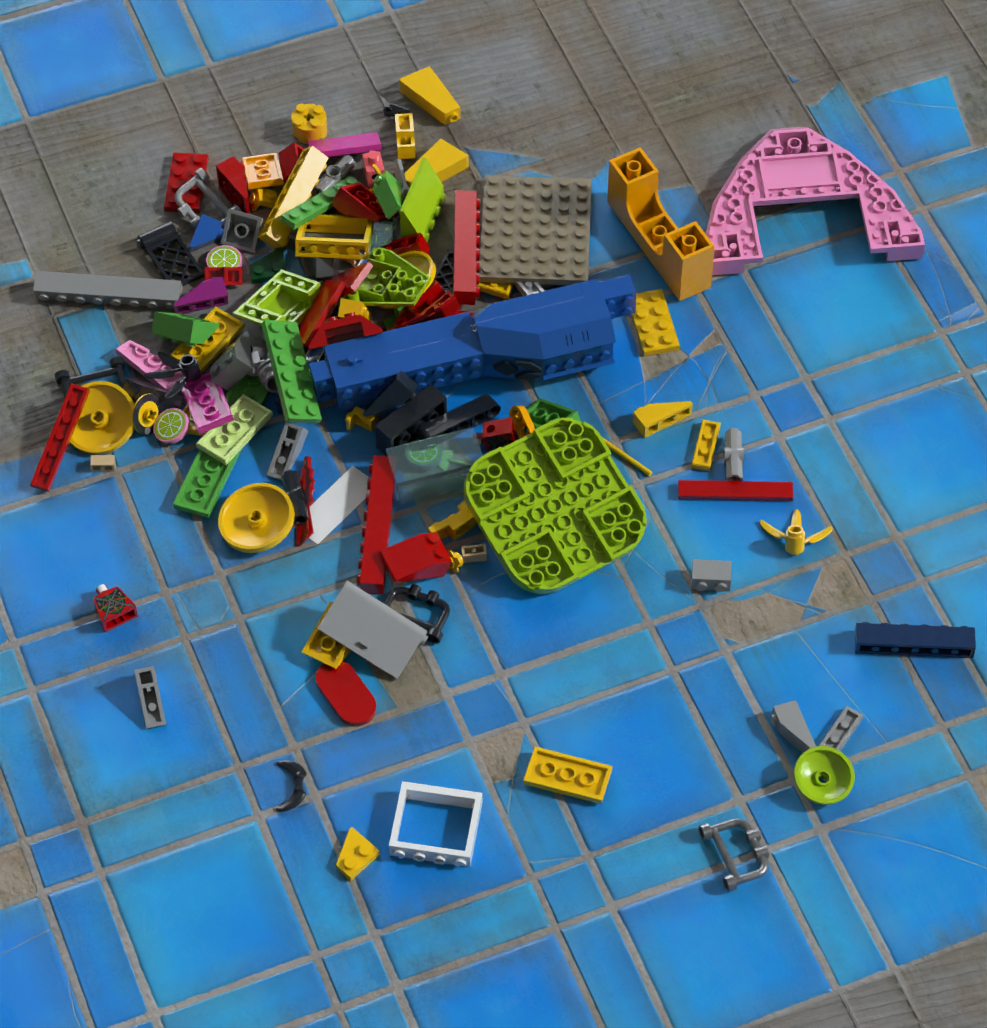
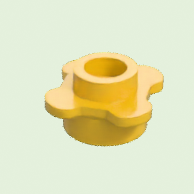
(457, 561)

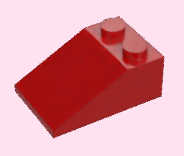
(233, 182)
(358, 202)
(417, 558)

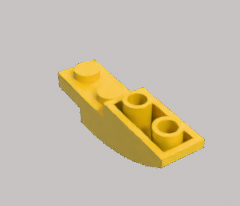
(455, 524)

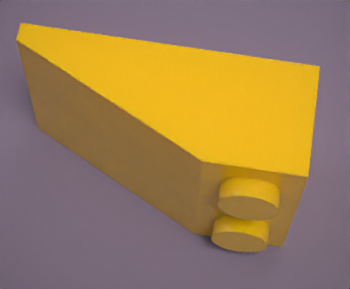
(325, 648)

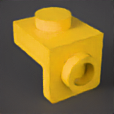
(262, 197)
(356, 417)

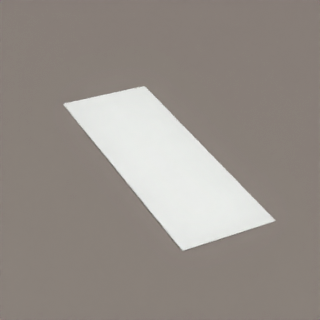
(337, 503)

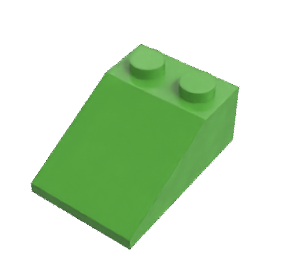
(546, 411)

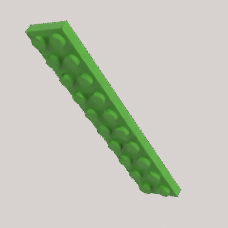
(207, 475)

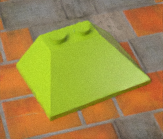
(280, 299)

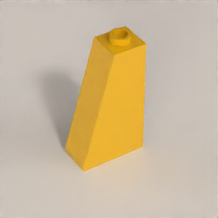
(430, 94)
(444, 160)

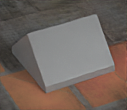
(242, 230)

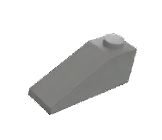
(287, 450)
(150, 697)
(792, 725)

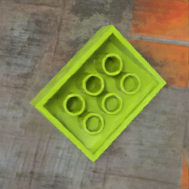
(422, 202)

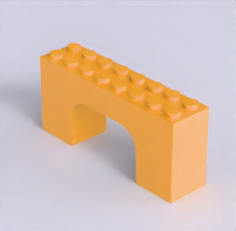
(679, 254)

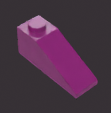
(204, 296)

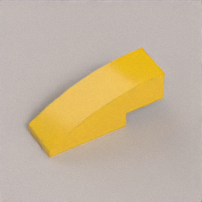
(405, 136)

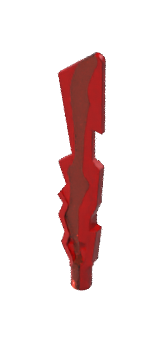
(307, 482)

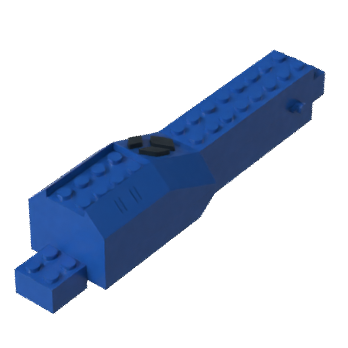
(514, 338)

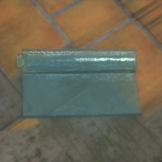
(433, 464)

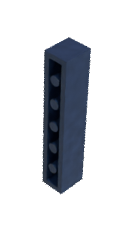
(915, 640)

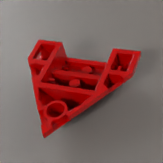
(431, 305)
(343, 329)

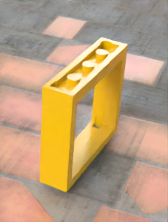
(334, 246)

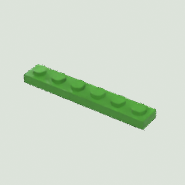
(314, 206)

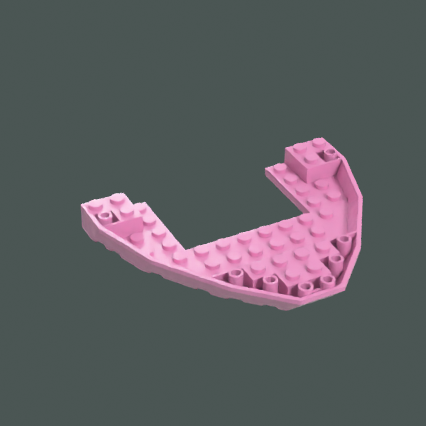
(798, 168)

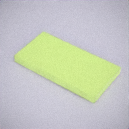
(231, 437)

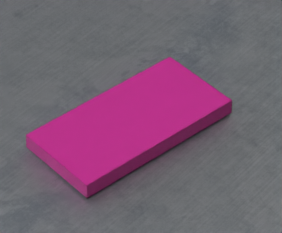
(347, 144)
(207, 403)

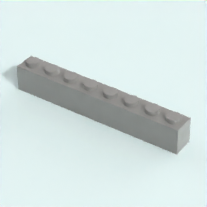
(107, 289)

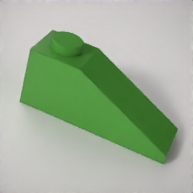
(388, 192)

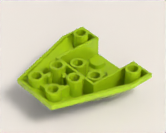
(390, 281)

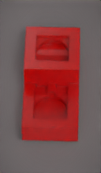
(231, 275)

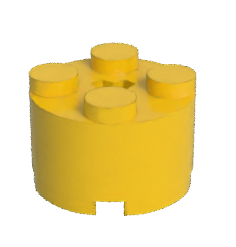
(309, 122)

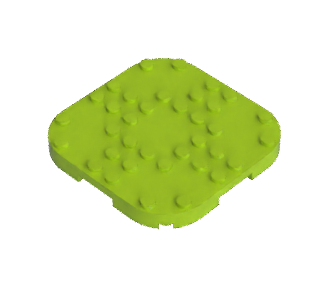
(554, 506)

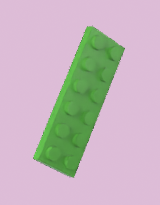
(291, 371)

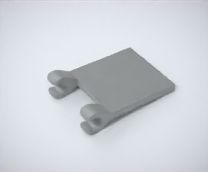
(400, 176)

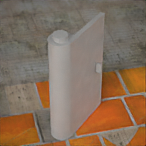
(372, 630)

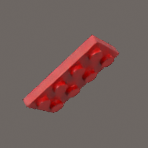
(181, 171)

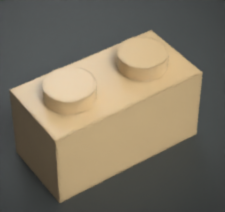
(102, 463)
(474, 553)

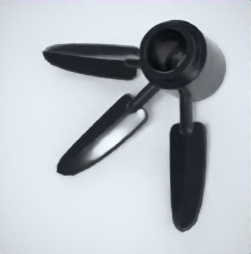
(188, 366)

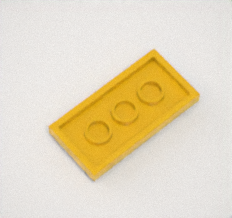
(654, 324)
(206, 353)
(568, 775)

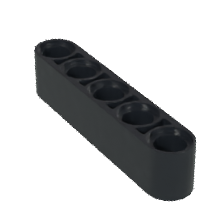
(460, 418)

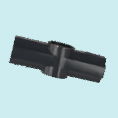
(296, 494)

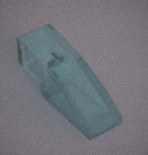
(383, 232)

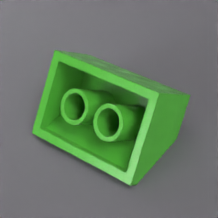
(183, 328)

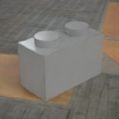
(711, 575)

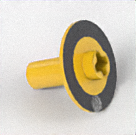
(145, 413)

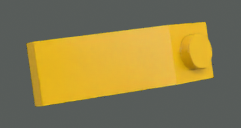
(659, 416)

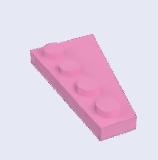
(146, 362)

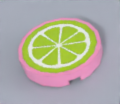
(224, 257)
(171, 426)

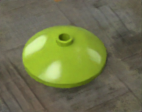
(826, 764)

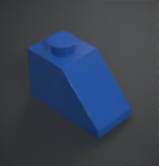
(205, 233)

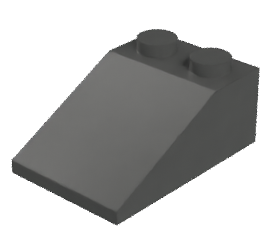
(233, 363)

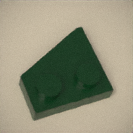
(267, 266)

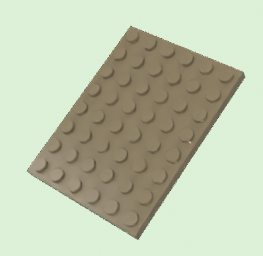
(535, 230)

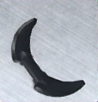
(298, 793)

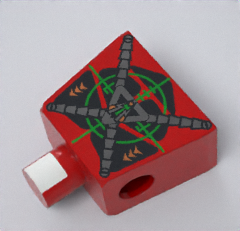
(497, 434)
(113, 607)

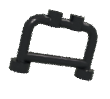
(116, 368)
(431, 599)

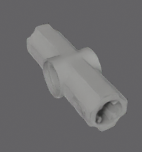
(335, 174)
(733, 455)

